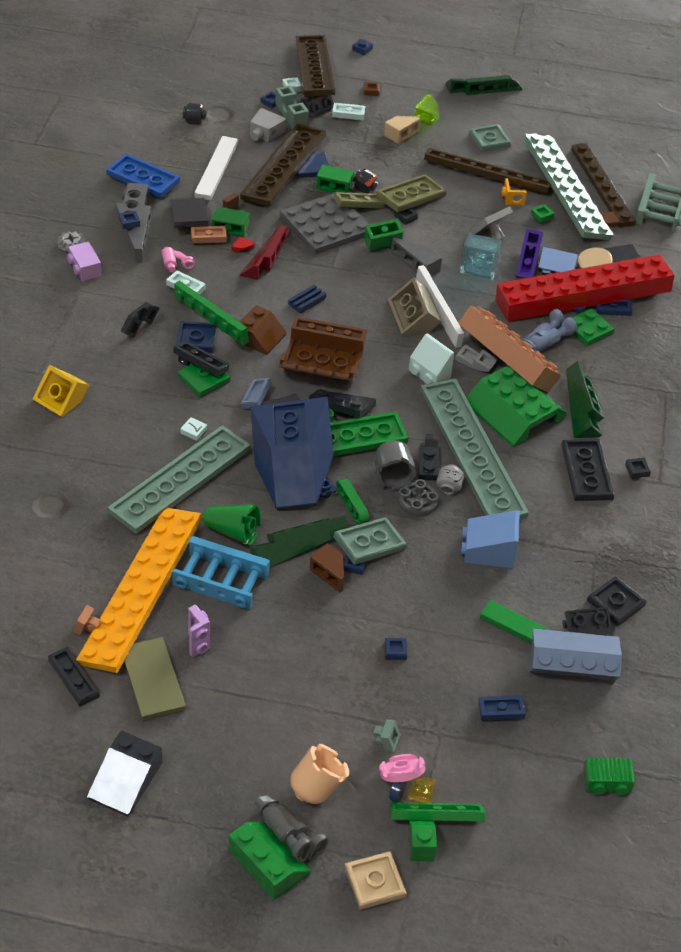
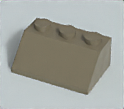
(414, 309)

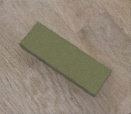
(360, 200)

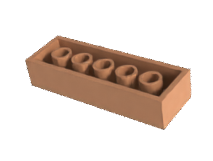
(510, 348)

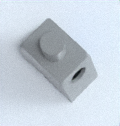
(267, 126)

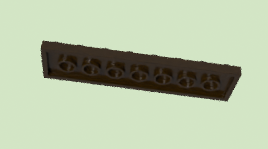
(315, 66)
(283, 165)

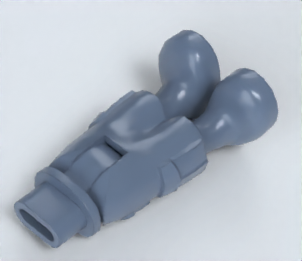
(551, 333)

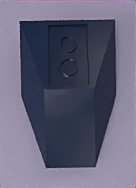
(293, 449)

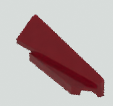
(267, 254)

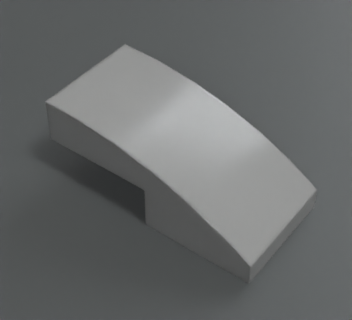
(480, 361)

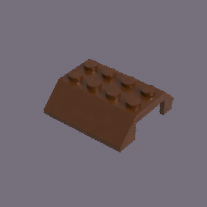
(324, 349)

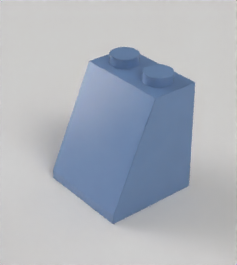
(491, 539)

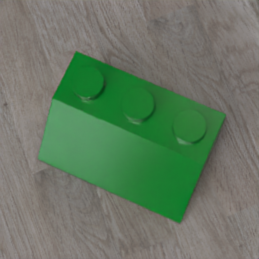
(266, 858)

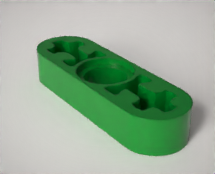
(352, 501)

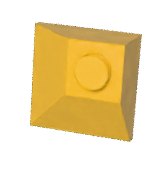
(60, 391)

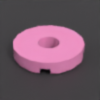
(402, 768)

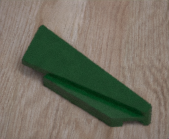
(483, 85)
(298, 539)

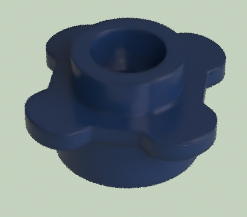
(328, 488)

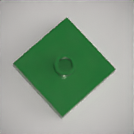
(201, 380)

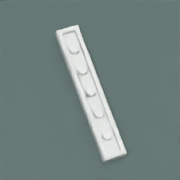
(216, 168)
(448, 320)

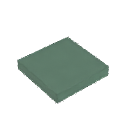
(490, 137)

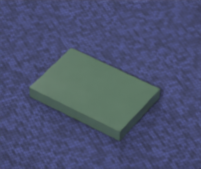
(370, 540)

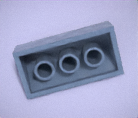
(575, 654)

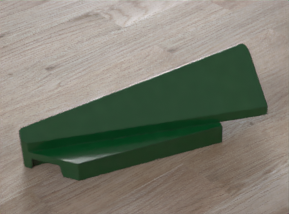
(583, 403)

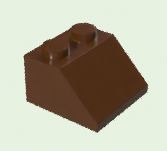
(263, 330)

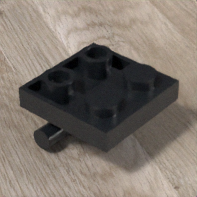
(588, 621)

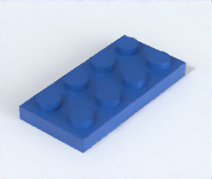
(134, 170)

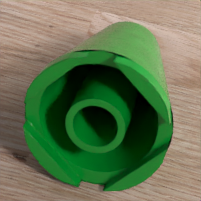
(234, 521)

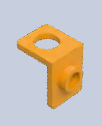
(508, 195)

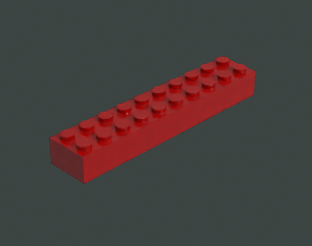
(584, 287)

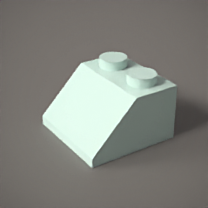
(431, 360)

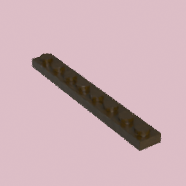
(488, 170)
(603, 184)

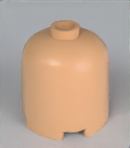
(318, 775)

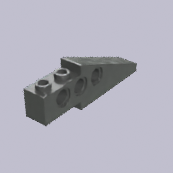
(136, 199)

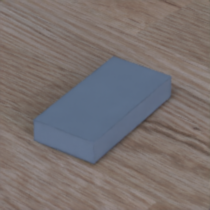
(256, 393)

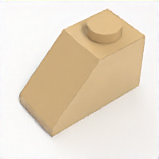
(401, 128)

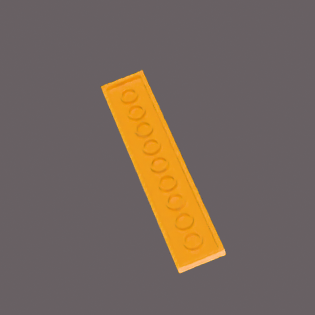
(139, 590)

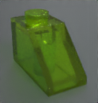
(427, 110)

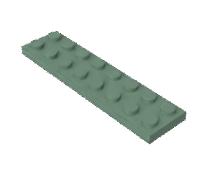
(178, 479)

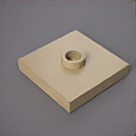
(375, 880)

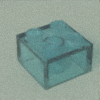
(480, 256)

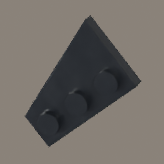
(346, 403)

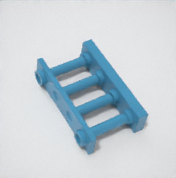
(227, 557)

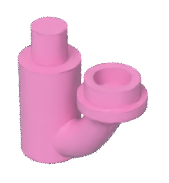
(169, 258)

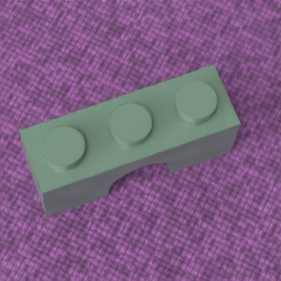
(288, 106)

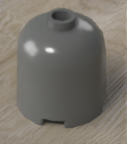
(394, 465)

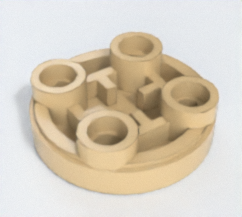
(594, 257)

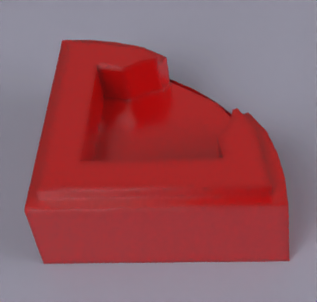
(242, 244)

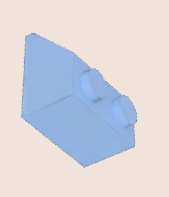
(557, 261)

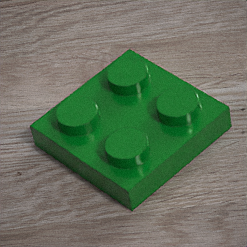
(591, 327)

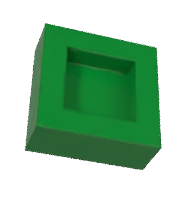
(542, 213)

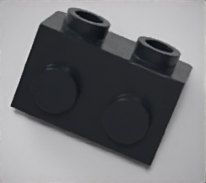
(317, 104)

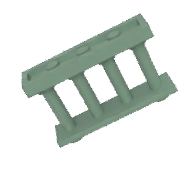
(650, 194)

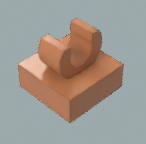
(86, 621)

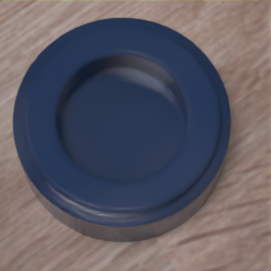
(397, 791)

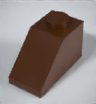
(328, 565)

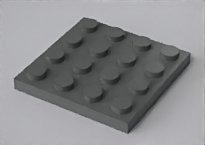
(324, 224)

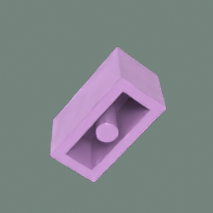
(84, 261)

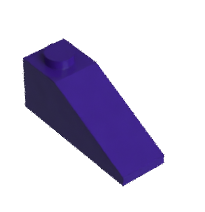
(529, 254)

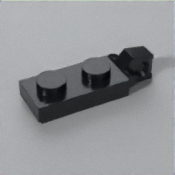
(428, 459)

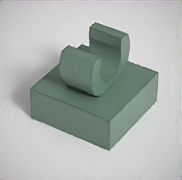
(387, 735)

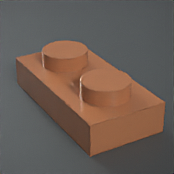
(208, 234)

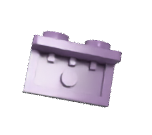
(198, 631)

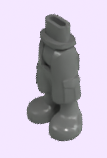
(290, 830)

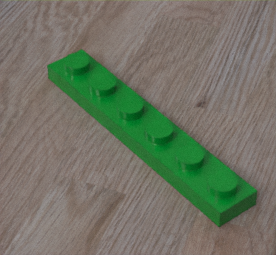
(211, 313)

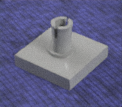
(491, 222)

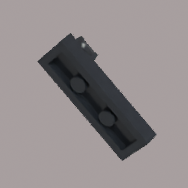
(190, 353)

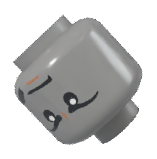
(450, 479)

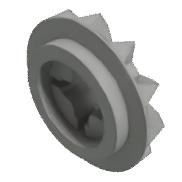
(64, 240)

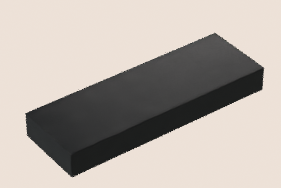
(73, 676)

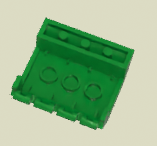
(512, 405)

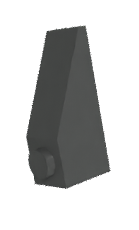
(416, 255)

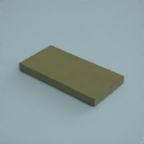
(411, 193)
(153, 679)

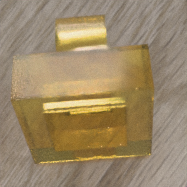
(422, 789)

